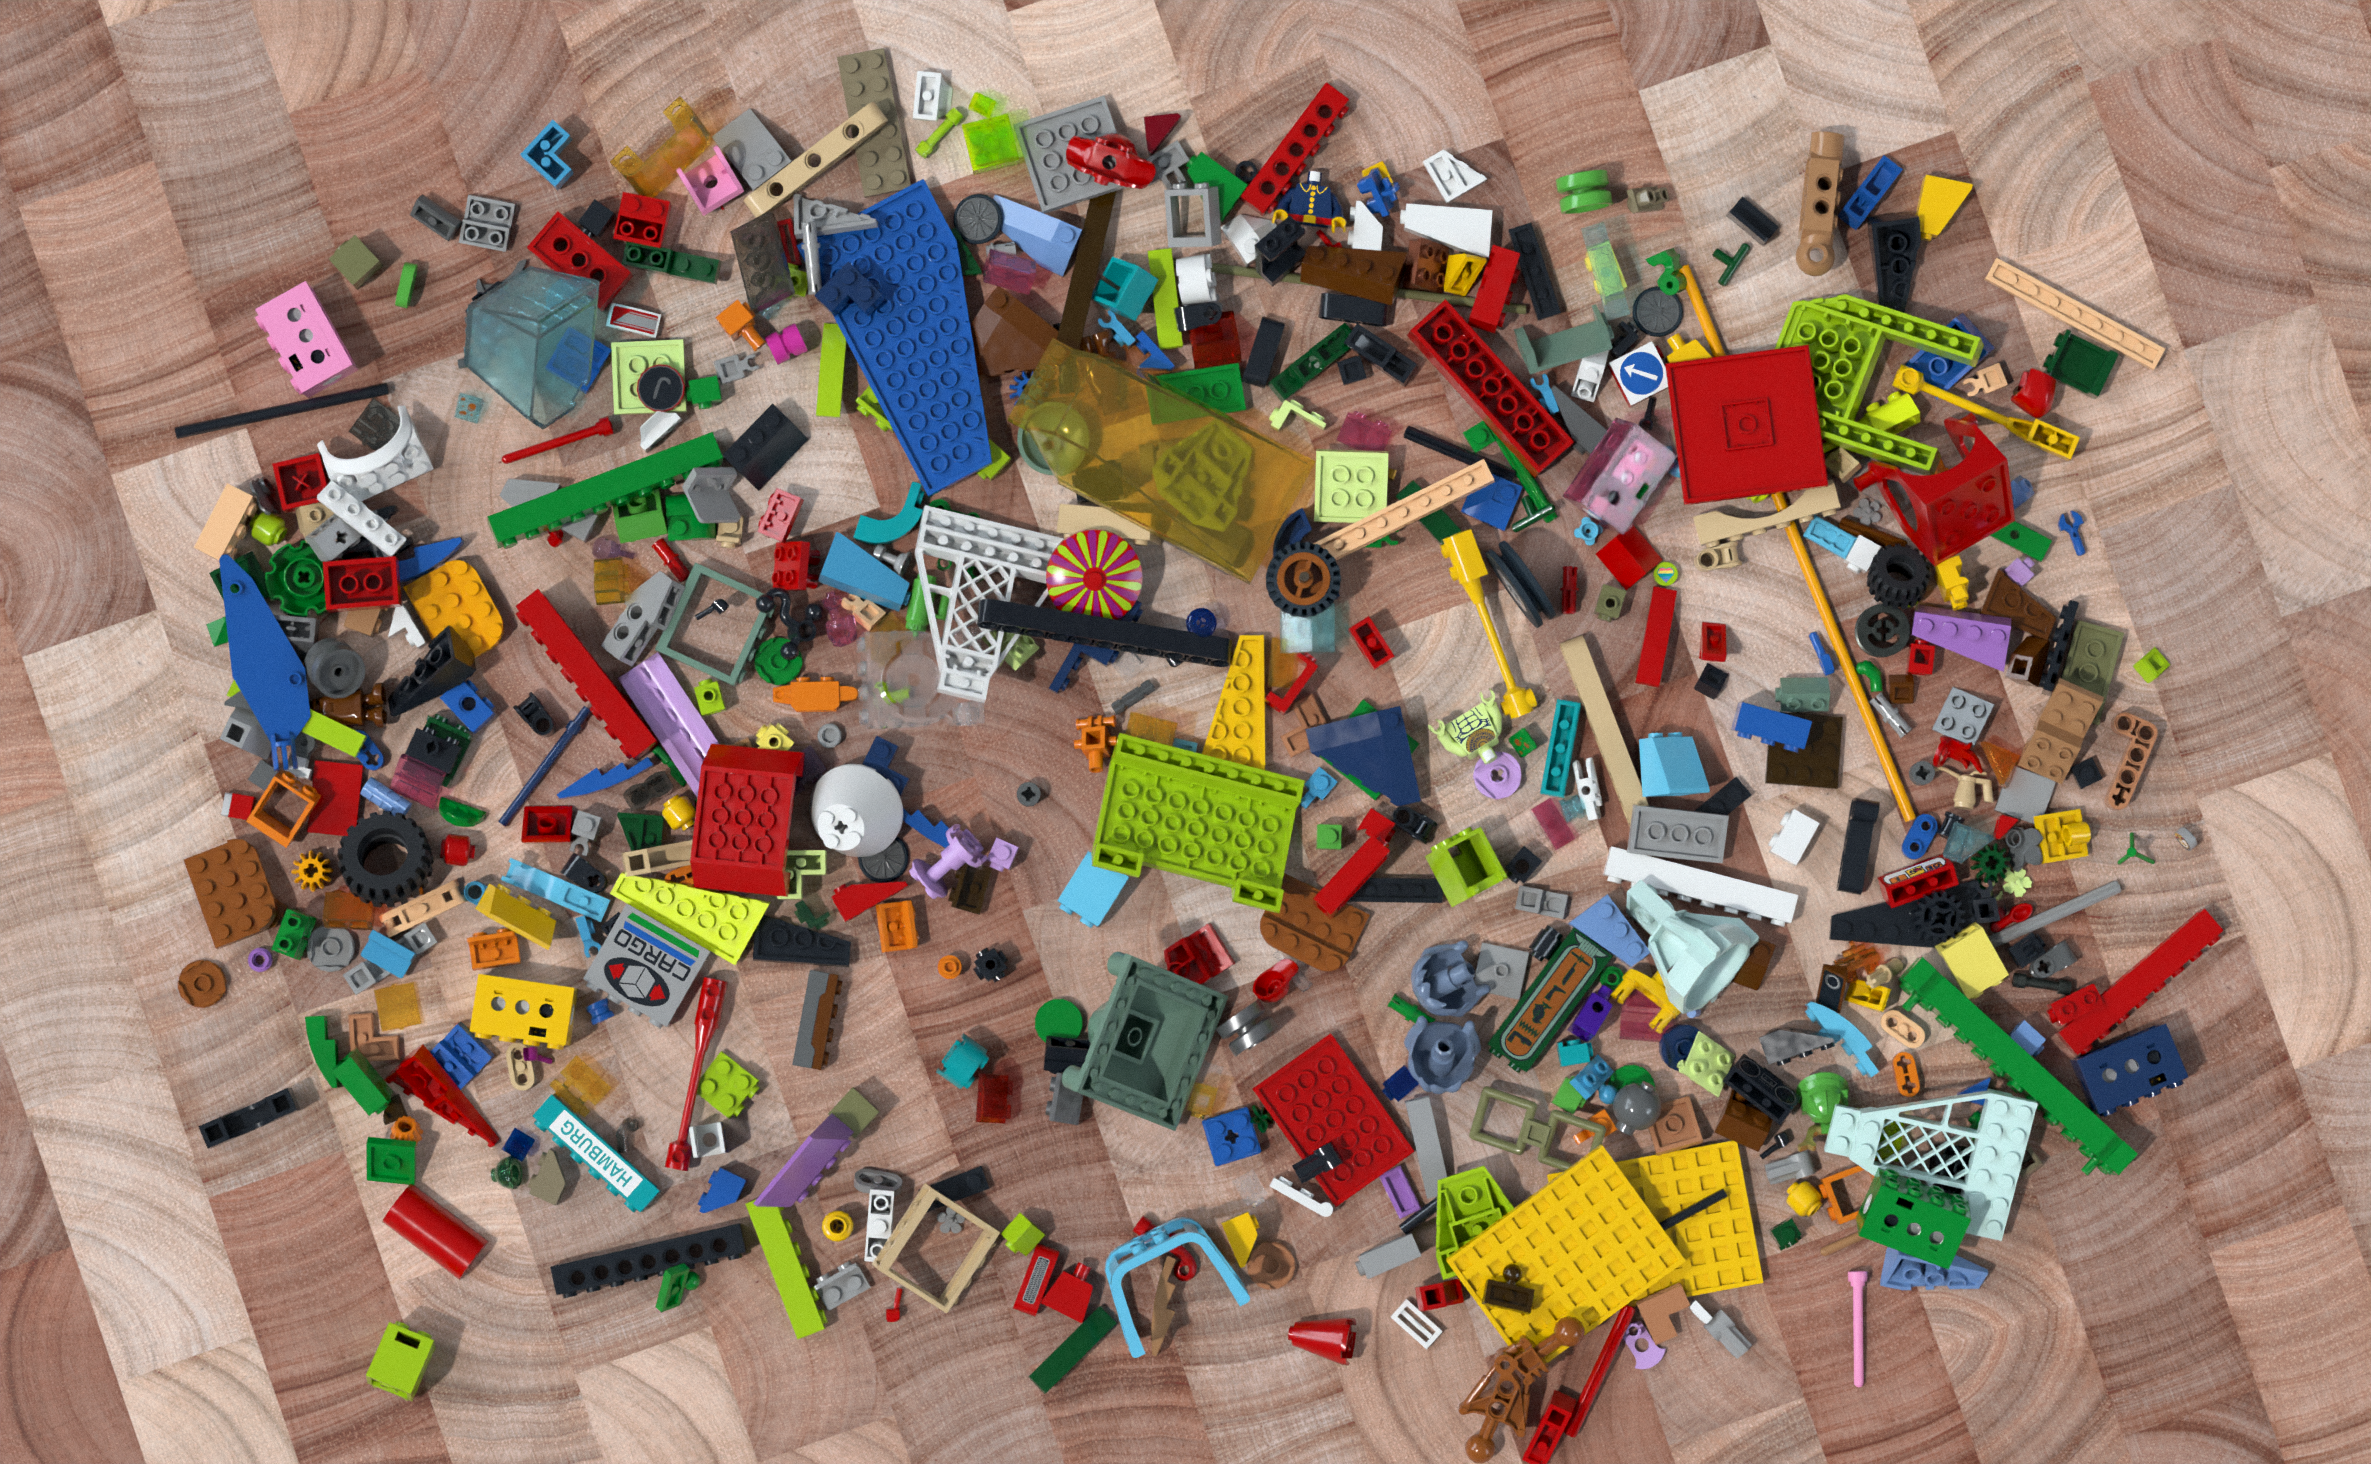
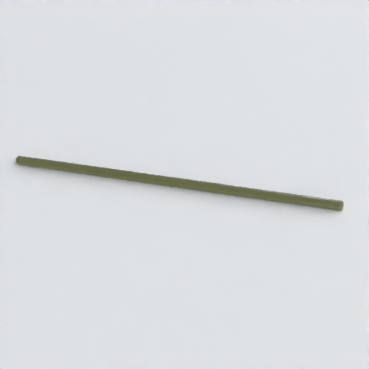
(1401, 293)

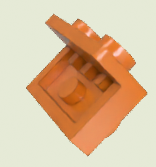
(897, 926)
(494, 949)

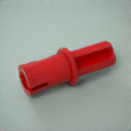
(671, 560)
(1569, 590)

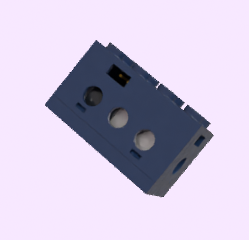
(2129, 1070)

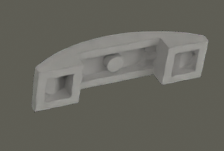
(368, 973)

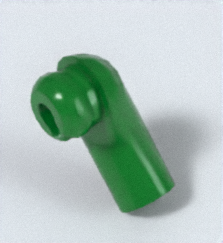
(1873, 673)

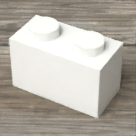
(1793, 837)

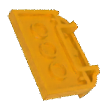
(458, 599)

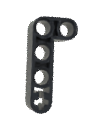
(1857, 844)

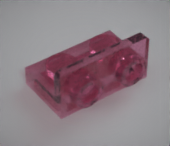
(1364, 434)

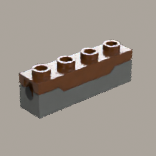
(816, 1020)

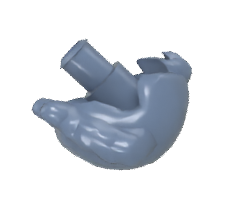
(1446, 981)
(1441, 1054)

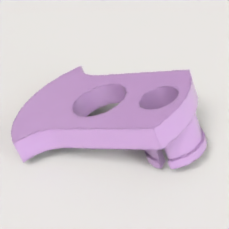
(1649, 1357)

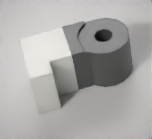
(305, 747)

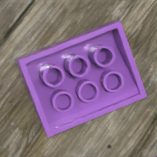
(806, 1164)

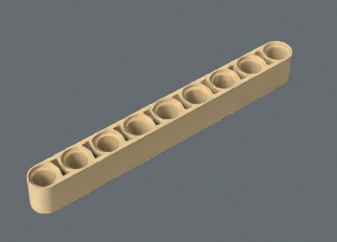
(1603, 724)

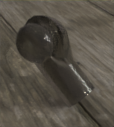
(623, 1132)

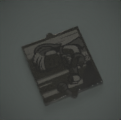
(376, 425)

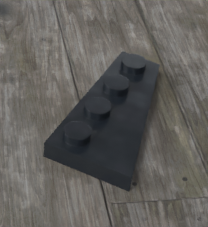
(2061, 637)
(793, 944)

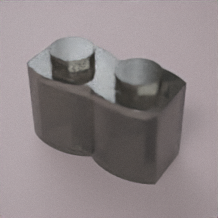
(643, 794)

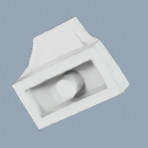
(931, 97)
(657, 428)

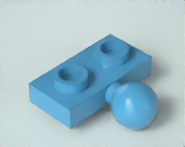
(1593, 1078)

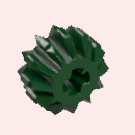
(1997, 868)

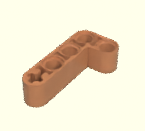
(2126, 763)

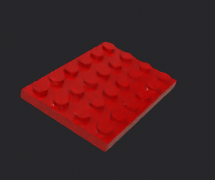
(1327, 1100)

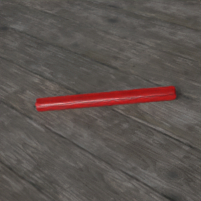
(1599, 1370)

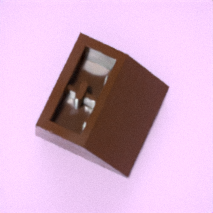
(1743, 1122)

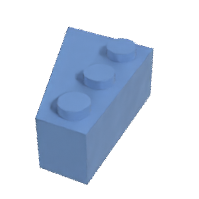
(1611, 931)

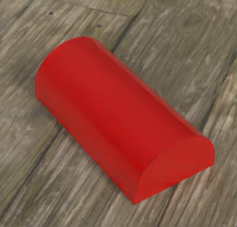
(435, 1231)

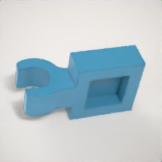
(1121, 335)
(1547, 401)
(1318, 785)
(586, 930)

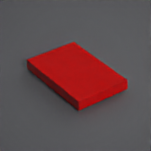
(340, 797)

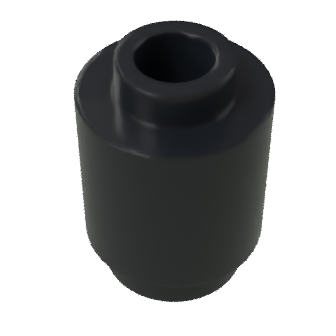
(1545, 943)

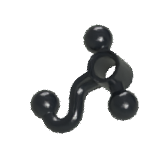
(813, 613)

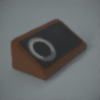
(1832, 986)

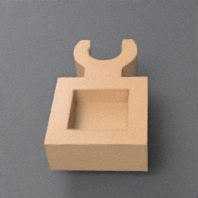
(1988, 380)
(865, 612)

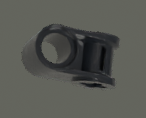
(1193, 317)
(533, 712)
(1414, 824)
(581, 872)

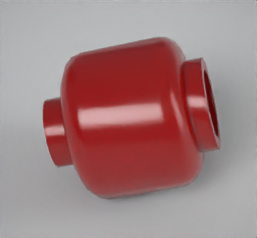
(457, 850)

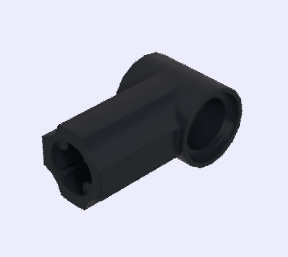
(1320, 1161)

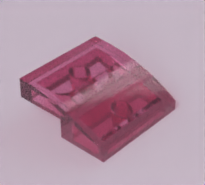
(418, 781)
(1635, 1018)

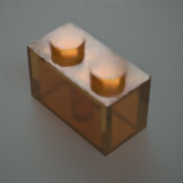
(347, 912)

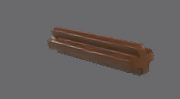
(1872, 534)

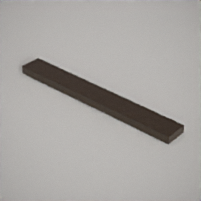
(1085, 270)

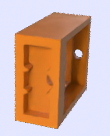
(270, 825)
(1827, 1192)

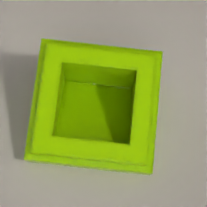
(2151, 665)

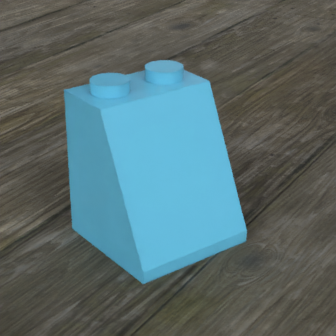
(1671, 766)
(1091, 892)

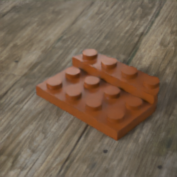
(232, 891)
(1307, 932)

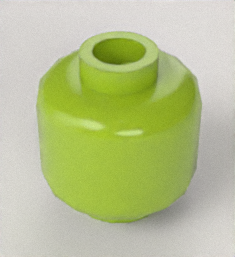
(268, 529)

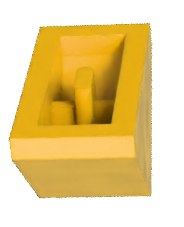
(1462, 272)
(1867, 997)

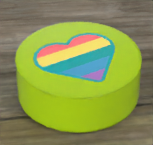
(1665, 574)

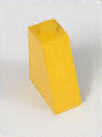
(1938, 203)

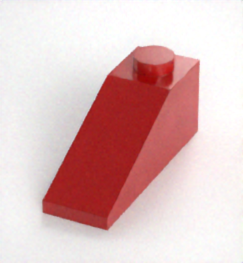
(861, 897)
(1549, 1428)

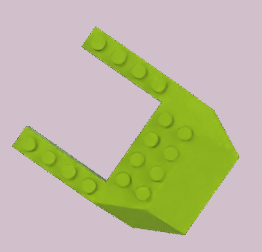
(1844, 348)

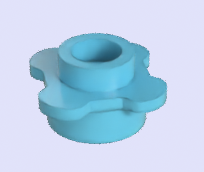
(1594, 531)

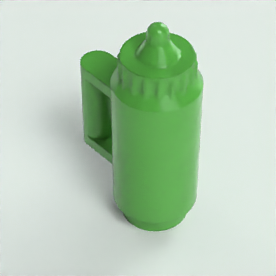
(917, 614)

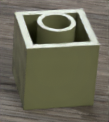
(355, 262)
(855, 1111)

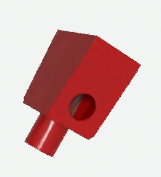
(1070, 1293)

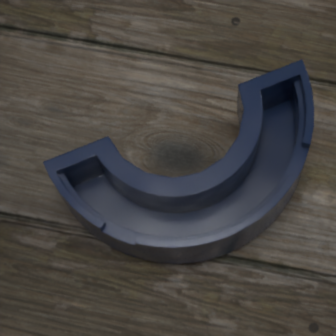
(1293, 531)

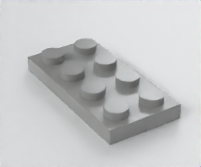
(1677, 833)

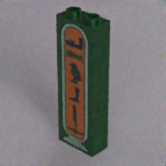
(1548, 1001)

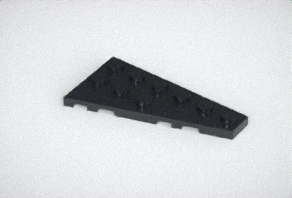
(1895, 926)

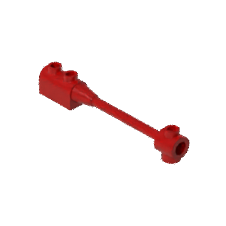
(706, 1022)

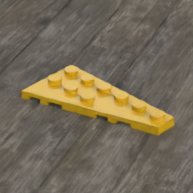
(1239, 719)

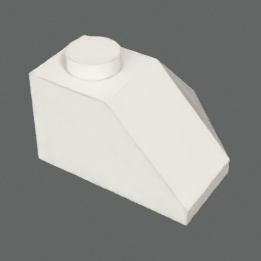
(1244, 233)

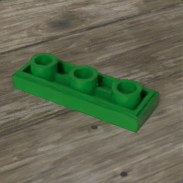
(2027, 542)

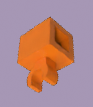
(1600, 1117)

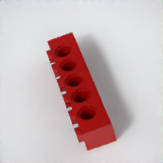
(1326, 97)

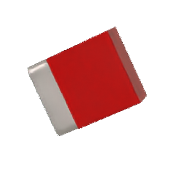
(237, 806)

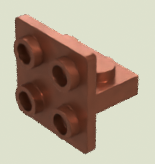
(1426, 265)

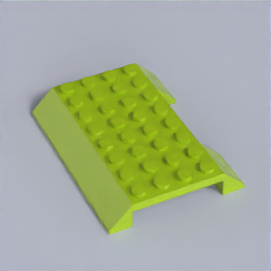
(1197, 819)

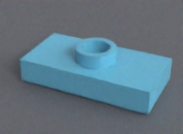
(1829, 537)

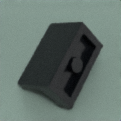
(1752, 221)

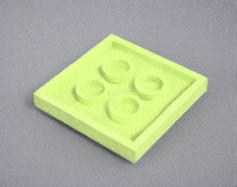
(631, 360)
(1349, 484)

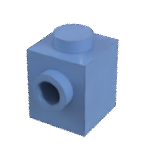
(2028, 1038)

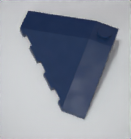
(1372, 750)

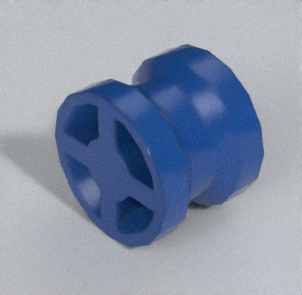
(599, 1011)

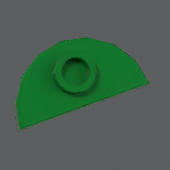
(460, 814)

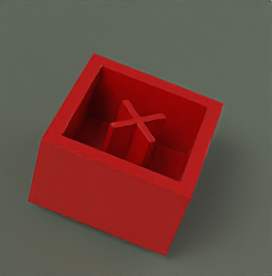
(300, 481)

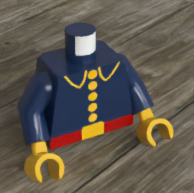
(1312, 205)

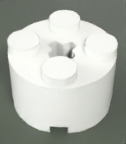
(1196, 279)

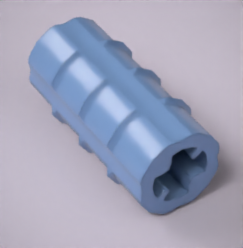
(385, 797)

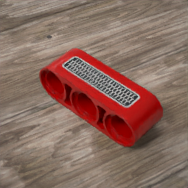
(1036, 1279)

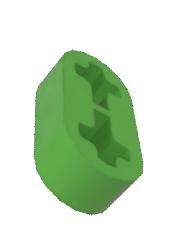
(406, 285)

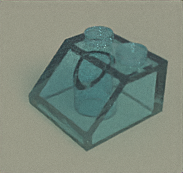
(1308, 634)

